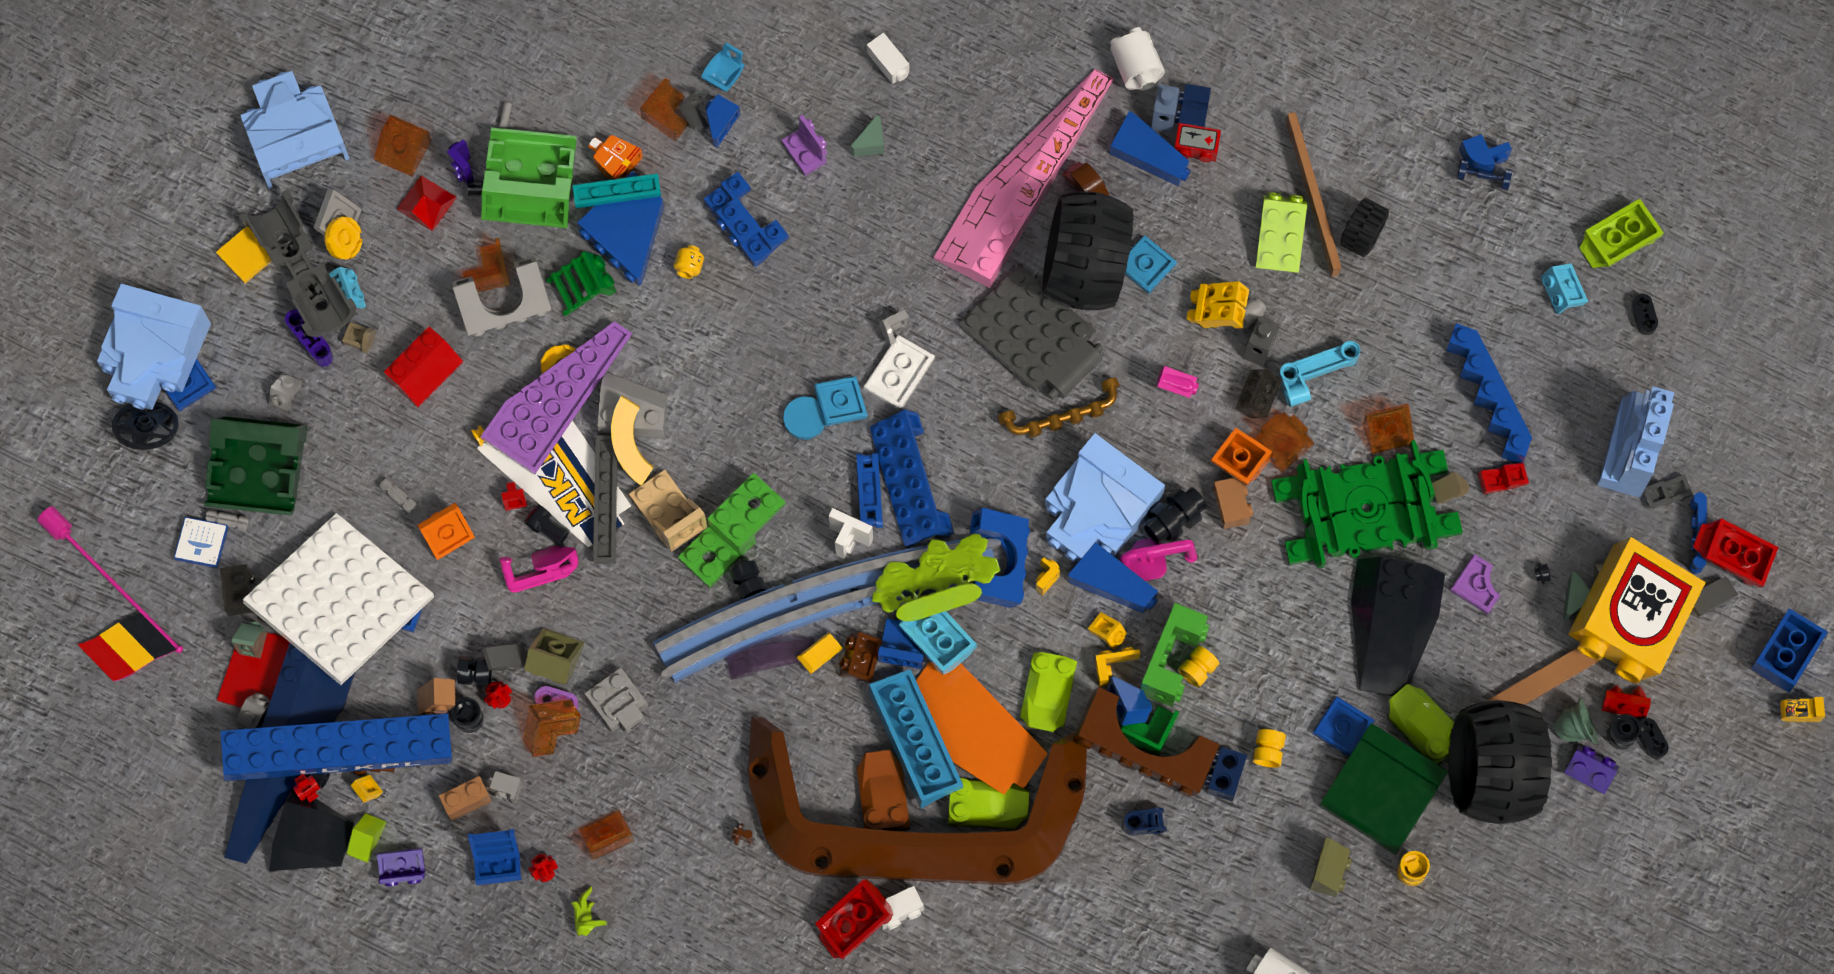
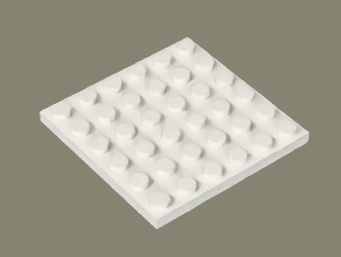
(338, 598)

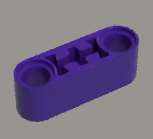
(319, 345)

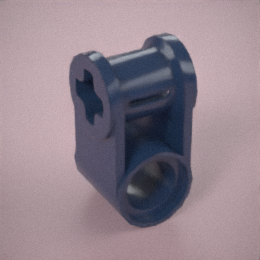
(1146, 822)

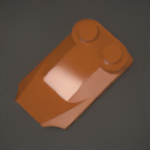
(882, 792)

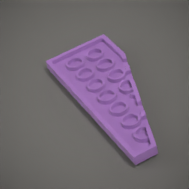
(542, 411)

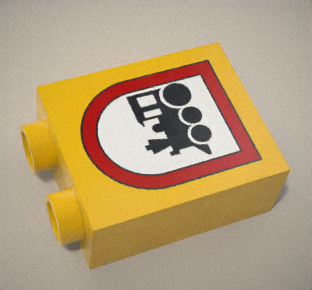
(1635, 610)

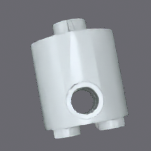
(1137, 60)
(1274, 964)

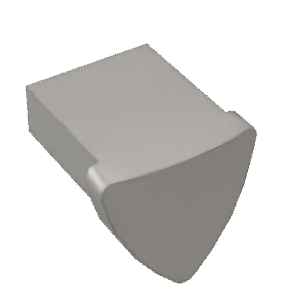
(891, 324)

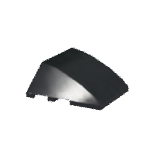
(309, 836)

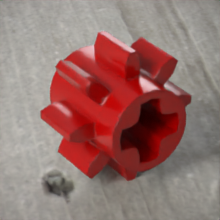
(498, 695)
(306, 787)
(543, 867)

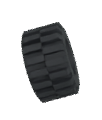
(1364, 227)

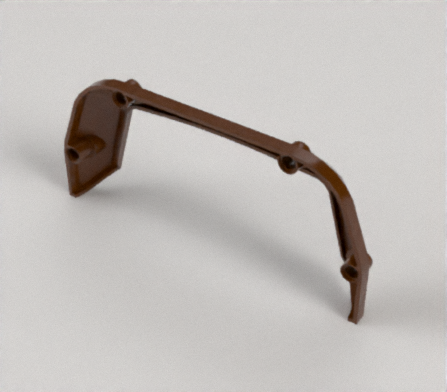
(914, 855)

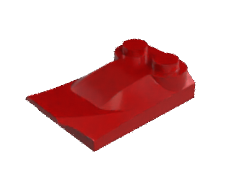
(1736, 551)
(853, 919)

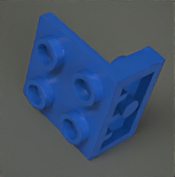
(899, 648)

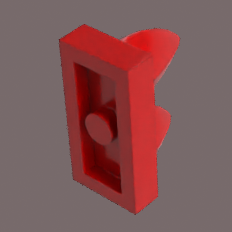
(1633, 704)

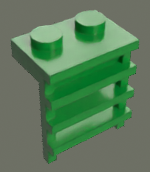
(592, 275)

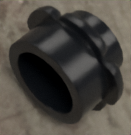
(1542, 573)

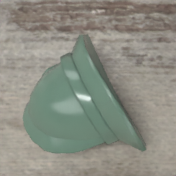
(1576, 724)

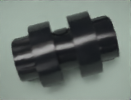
(1167, 520)

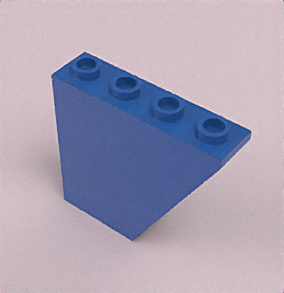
(624, 233)

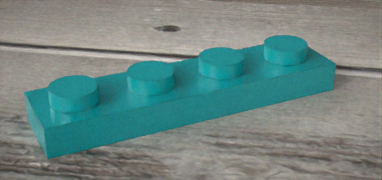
(616, 190)

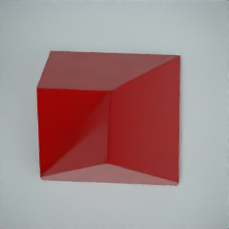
(426, 203)

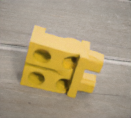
(1219, 305)

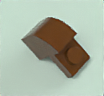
(1085, 178)

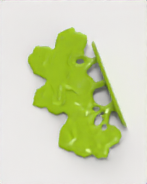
(937, 571)

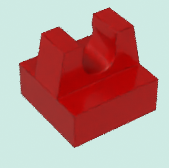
(513, 498)

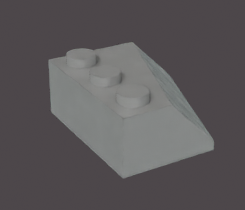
(650, 417)

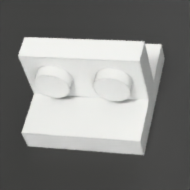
(849, 530)

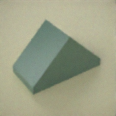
(870, 140)
(1575, 597)

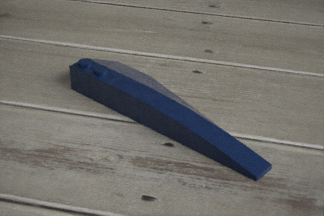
(300, 697)

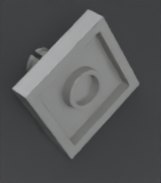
(334, 206)

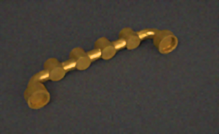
(1055, 421)

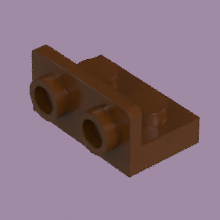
(860, 657)

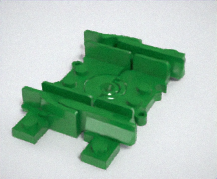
(1369, 485)

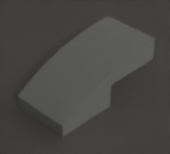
(1668, 492)
(1714, 595)
(505, 656)

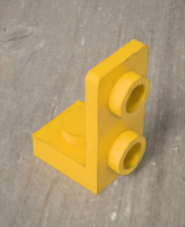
(1107, 657)

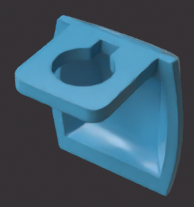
(723, 68)

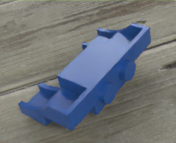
(740, 225)

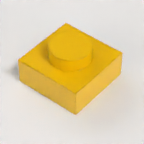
(366, 788)

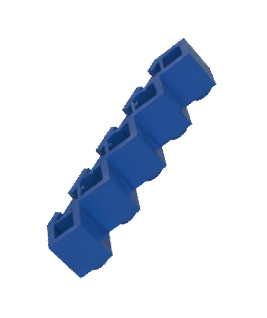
(1492, 392)

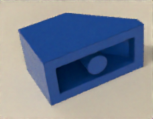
(721, 117)
(1132, 702)

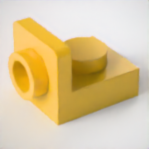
(1047, 579)
(1108, 630)

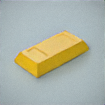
(819, 653)

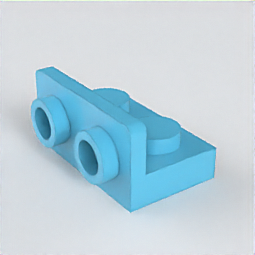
(348, 283)
(1563, 287)

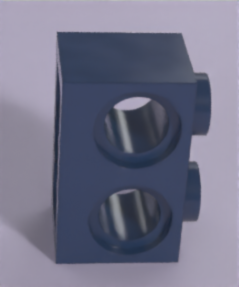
(1230, 775)

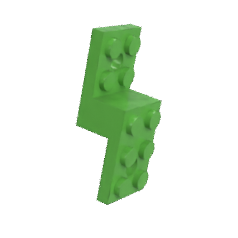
(731, 530)

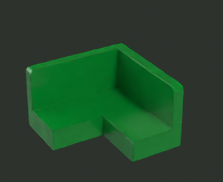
(1152, 736)

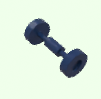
(1484, 174)

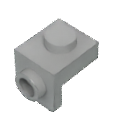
(283, 391)
(253, 711)

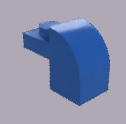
(1481, 157)

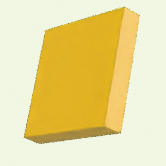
(244, 255)

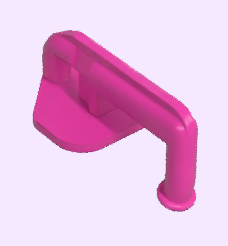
(1149, 560)
(547, 566)

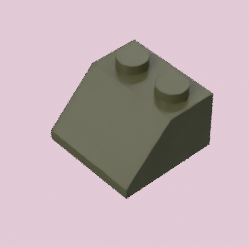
(553, 656)
(1330, 868)

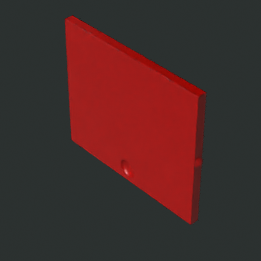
(254, 675)

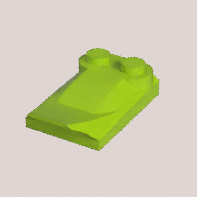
(1620, 235)
(1048, 691)
(1421, 722)
(986, 807)

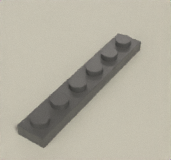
(605, 501)

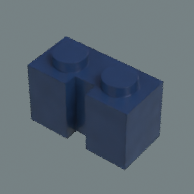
(1194, 105)

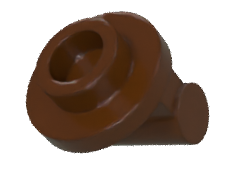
(739, 834)

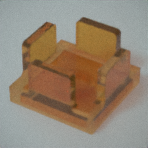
(1286, 440)

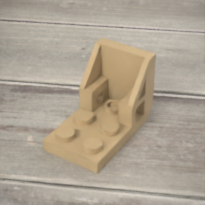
(668, 511)

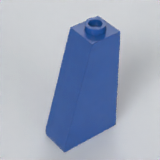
(1147, 150)
(1111, 579)

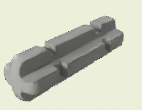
(398, 495)
(227, 519)

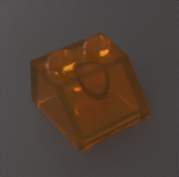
(402, 145)

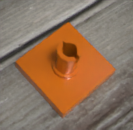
(446, 531)

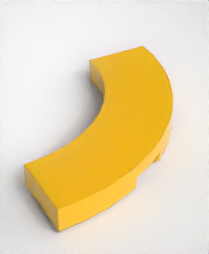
(623, 441)

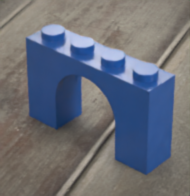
(1013, 534)

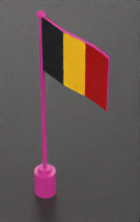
(127, 644)

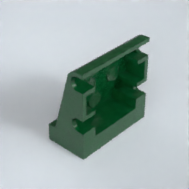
(254, 464)
(1383, 789)

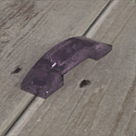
(767, 657)

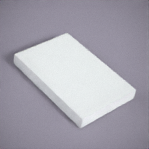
(899, 372)

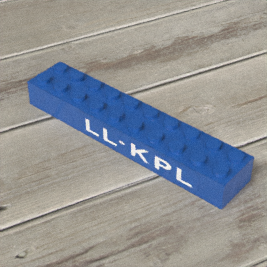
(336, 747)

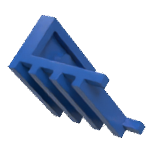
(495, 857)

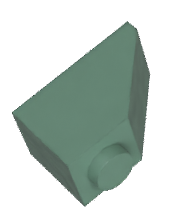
(250, 639)

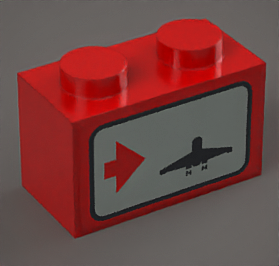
(1197, 142)

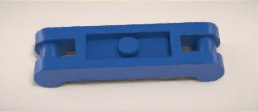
(869, 489)
(1699, 506)

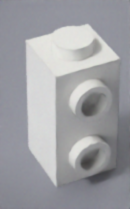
(888, 58)
(904, 905)

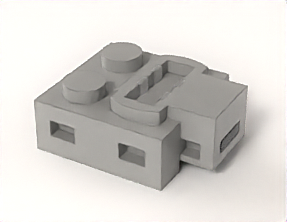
(618, 702)

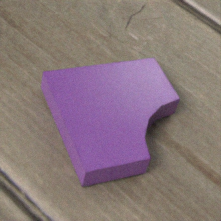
(1475, 585)

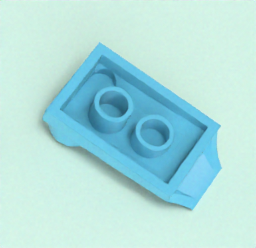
(940, 640)

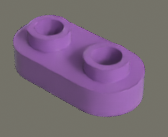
(555, 694)

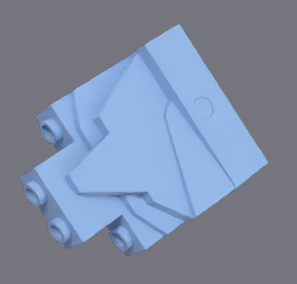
(290, 126)
(150, 345)
(1636, 440)
(1100, 501)

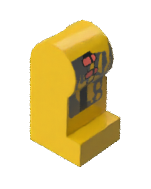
(1802, 710)

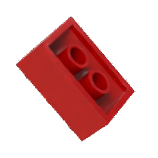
(423, 367)

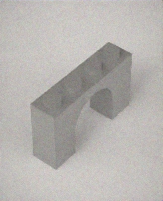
(531, 302)

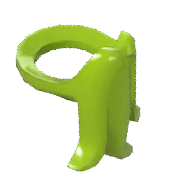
(582, 915)

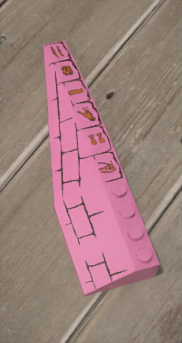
(1015, 188)

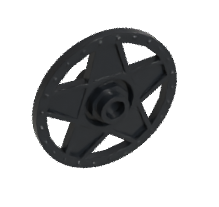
(145, 426)

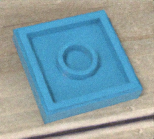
(1148, 264)
(840, 401)

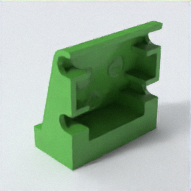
(528, 177)

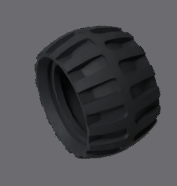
(1087, 251)
(1499, 762)

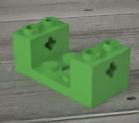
(1186, 627)

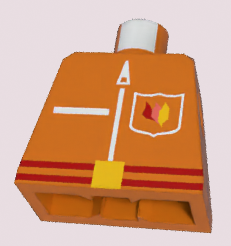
(615, 156)

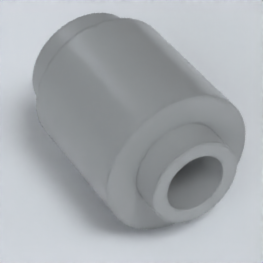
(1253, 310)

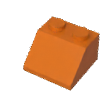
(1242, 456)

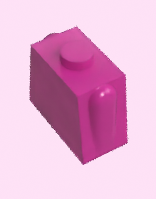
(1177, 382)

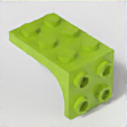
(1281, 232)

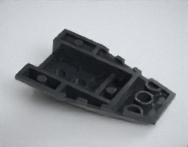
(1392, 620)

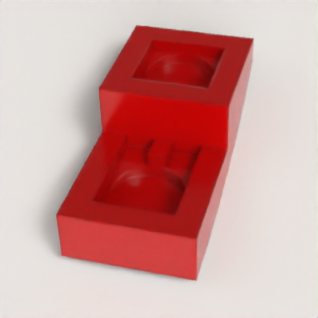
(1503, 479)

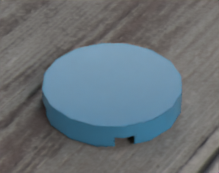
(803, 418)

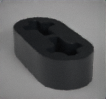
(1649, 313)
(1657, 736)

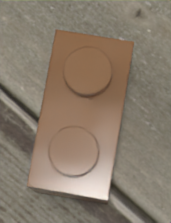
(1232, 502)
(436, 696)
(465, 798)

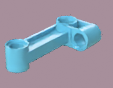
(1296, 389)

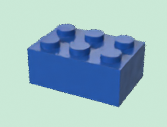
(1789, 650)

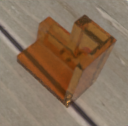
(660, 107)
(494, 272)
(547, 722)

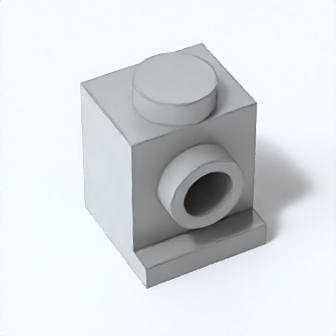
(505, 786)

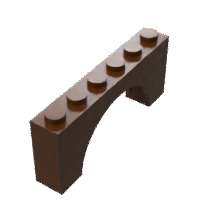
(1102, 732)

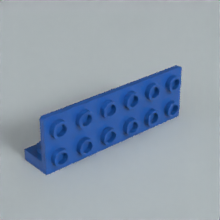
(907, 478)

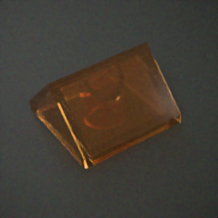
(1388, 428)
(606, 835)

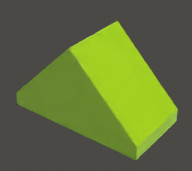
(365, 837)

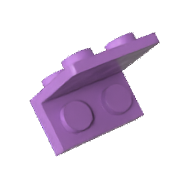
(806, 147)

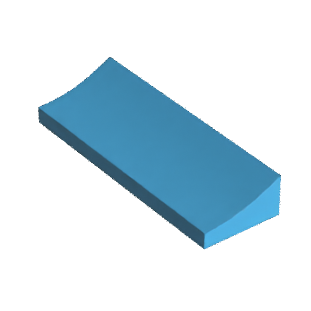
(915, 737)

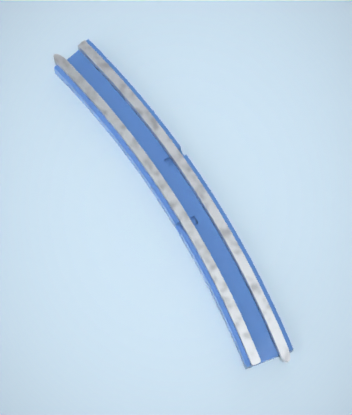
(781, 611)

